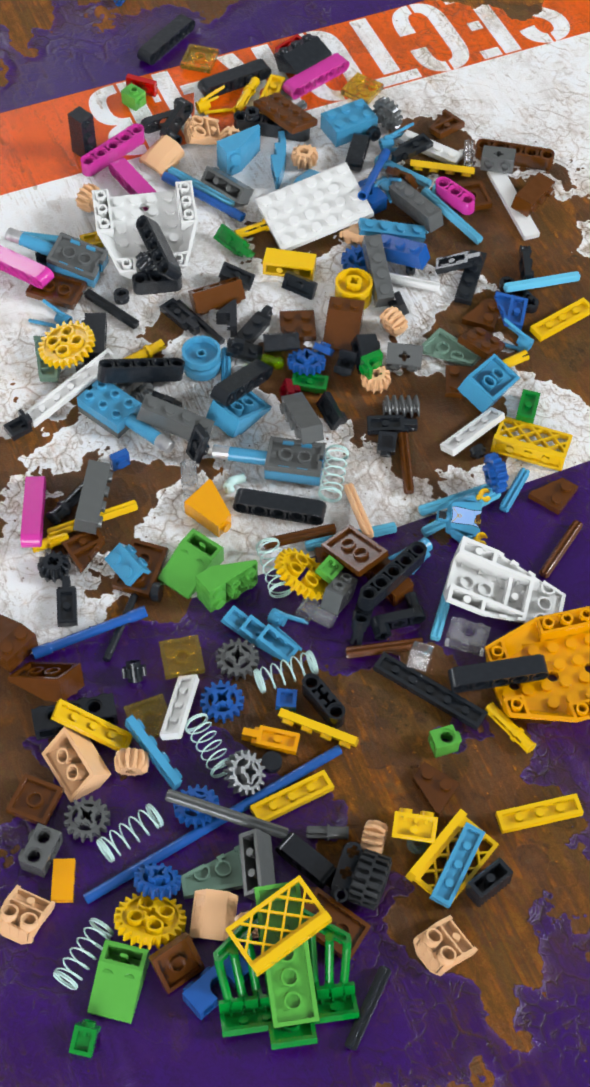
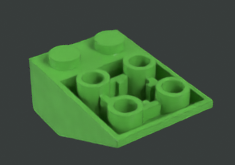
(189, 559)
(225, 583)
(118, 981)

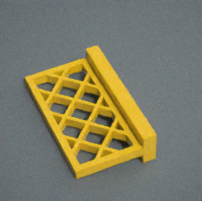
(529, 451)
(435, 851)
(292, 940)

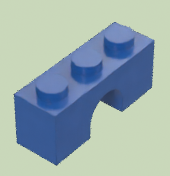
(199, 994)

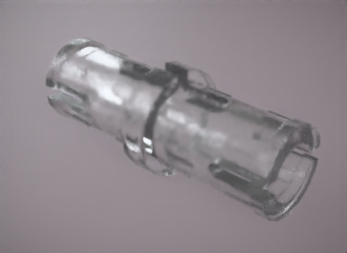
(468, 153)

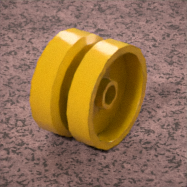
(354, 284)

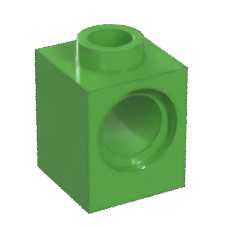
(443, 748)

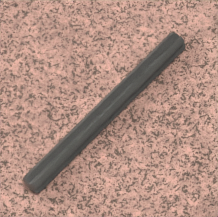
(226, 814)

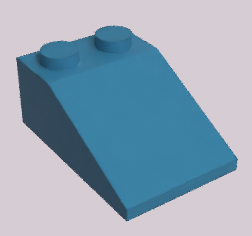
(238, 150)
(488, 383)
(239, 415)

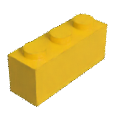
(279, 261)

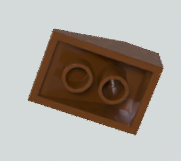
(343, 322)
(15, 643)
(49, 679)

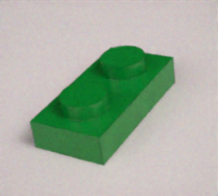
(311, 383)
(528, 406)

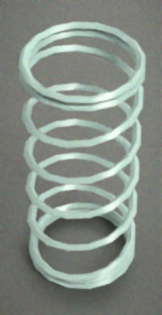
(323, 476)
(271, 539)
(258, 674)
(188, 730)
(105, 849)
(57, 973)

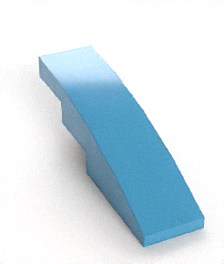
(278, 159)
(260, 635)

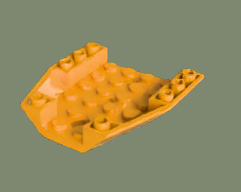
(566, 649)

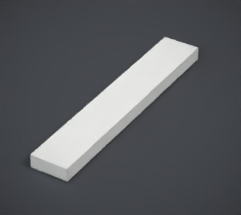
(507, 194)
(67, 390)

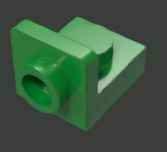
(369, 362)
(84, 1038)

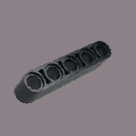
(166, 39)
(234, 78)
(268, 127)
(158, 248)
(140, 370)
(241, 382)
(279, 506)
(391, 576)
(498, 673)

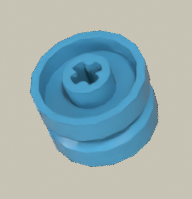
(201, 358)

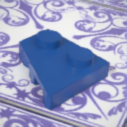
(511, 308)

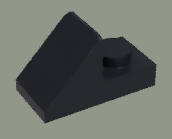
(228, 316)

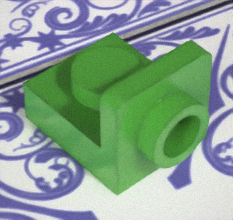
(329, 569)

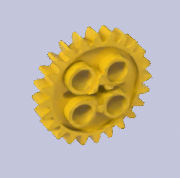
(66, 344)
(291, 565)
(149, 920)

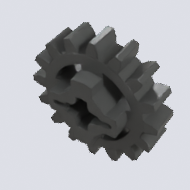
(388, 113)
(247, 660)
(244, 773)
(92, 811)

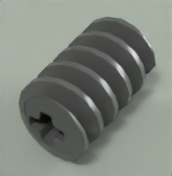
(401, 406)

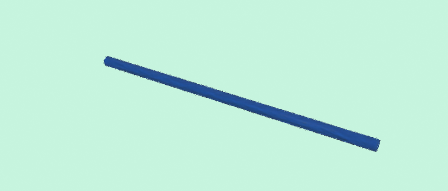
(195, 834)

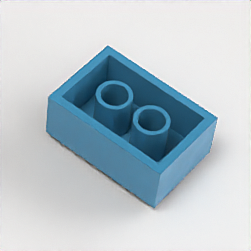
(344, 121)

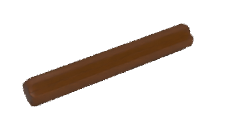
(406, 466)
(302, 535)
(560, 549)
(379, 648)

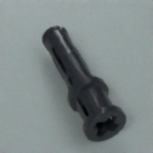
(64, 507)

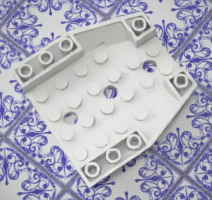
(117, 220)

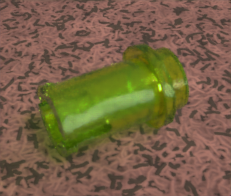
(275, 362)

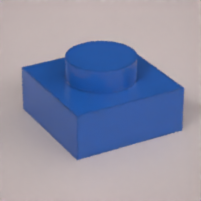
(324, 348)
(119, 459)
(286, 699)

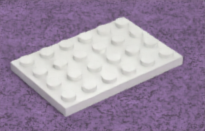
(313, 207)

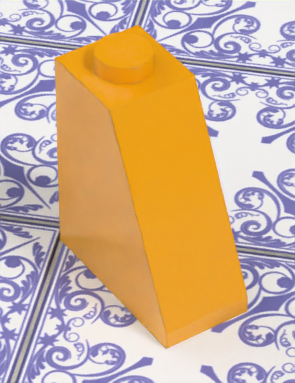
(209, 509)

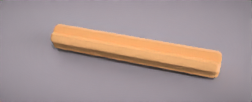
(358, 510)

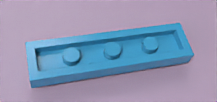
(407, 231)
(159, 759)
(457, 865)

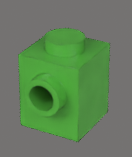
(133, 97)

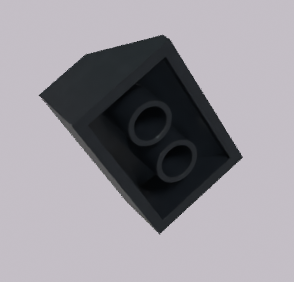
(301, 54)

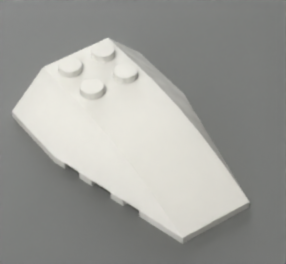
(496, 587)

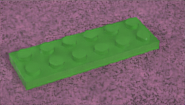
(291, 979)

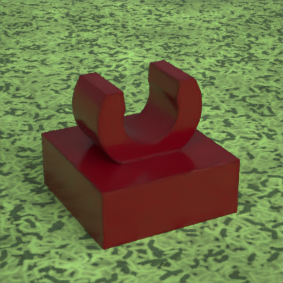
(288, 388)

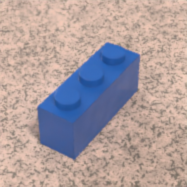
(405, 251)

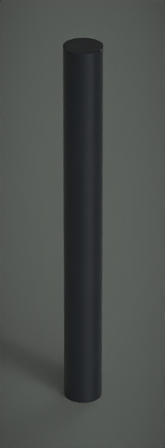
(205, 326)
(119, 630)

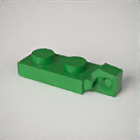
(233, 242)

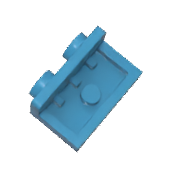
(127, 563)

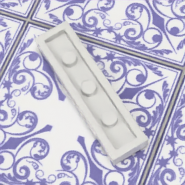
(438, 151)
(472, 431)
(179, 707)

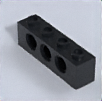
(45, 728)

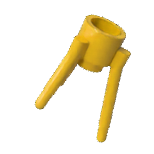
(204, 105)

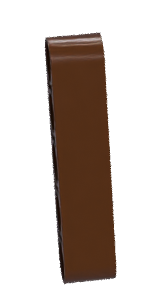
(525, 156)

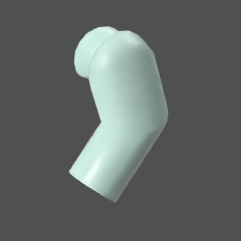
(233, 480)

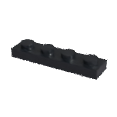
(469, 282)

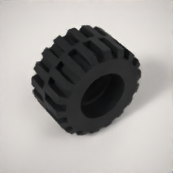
(369, 879)

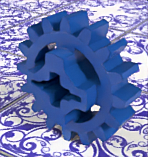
(353, 258)
(306, 362)
(495, 472)
(222, 702)
(191, 816)
(157, 881)

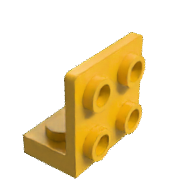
(415, 826)

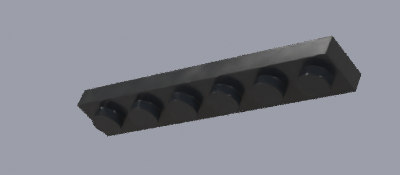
(430, 691)

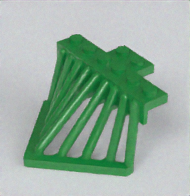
(253, 1013)

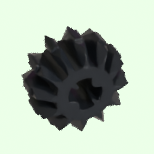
(53, 566)

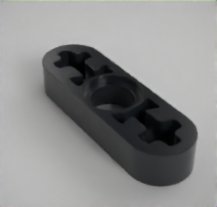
(153, 127)
(533, 302)

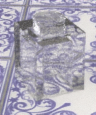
(420, 656)

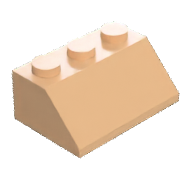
(75, 763)

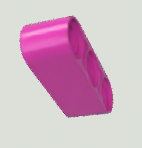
(455, 195)

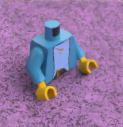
(464, 517)

